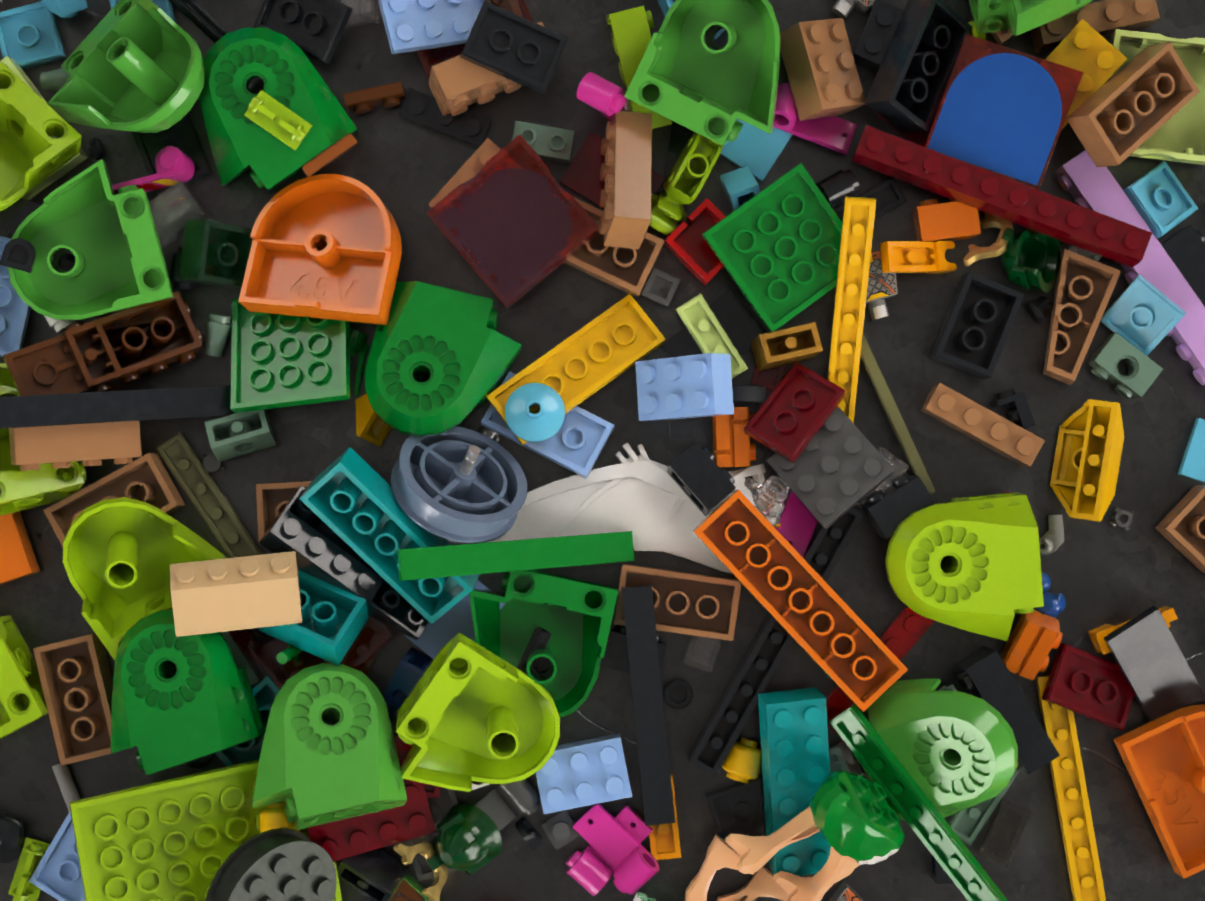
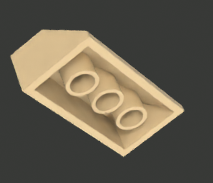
(235, 593)

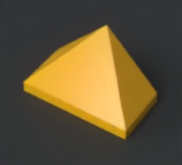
(368, 423)

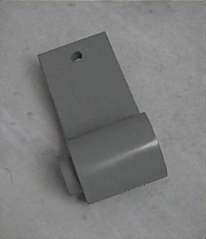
(509, 801)

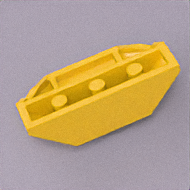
(1088, 459)

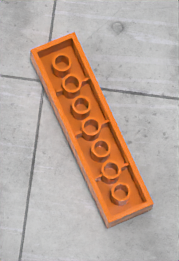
(800, 600)

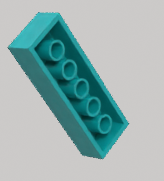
(368, 519)
(793, 770)

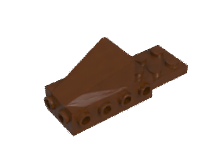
(108, 350)

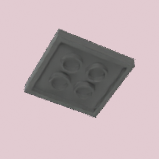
(833, 469)

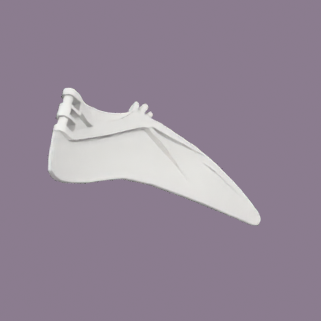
(621, 499)

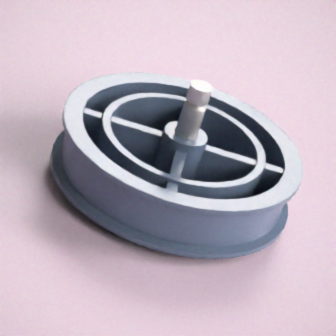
(459, 485)

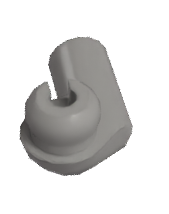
(1054, 536)

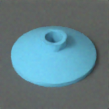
(534, 426)

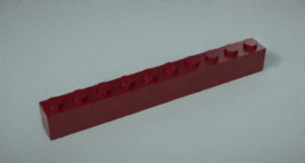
(1001, 197)

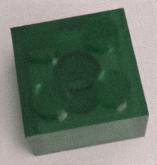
(215, 253)

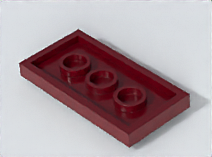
(377, 829)

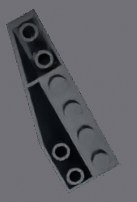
(330, 559)

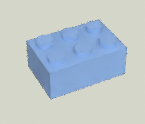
(684, 387)
(584, 774)

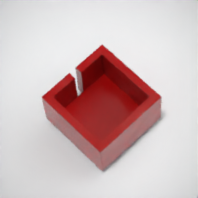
(691, 247)

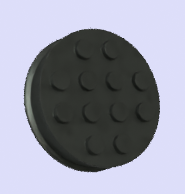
(276, 867)

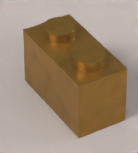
(786, 346)

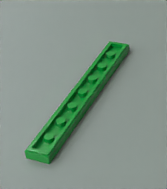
(514, 555)
(915, 806)

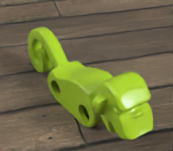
(683, 183)

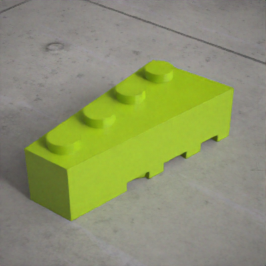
(630, 40)

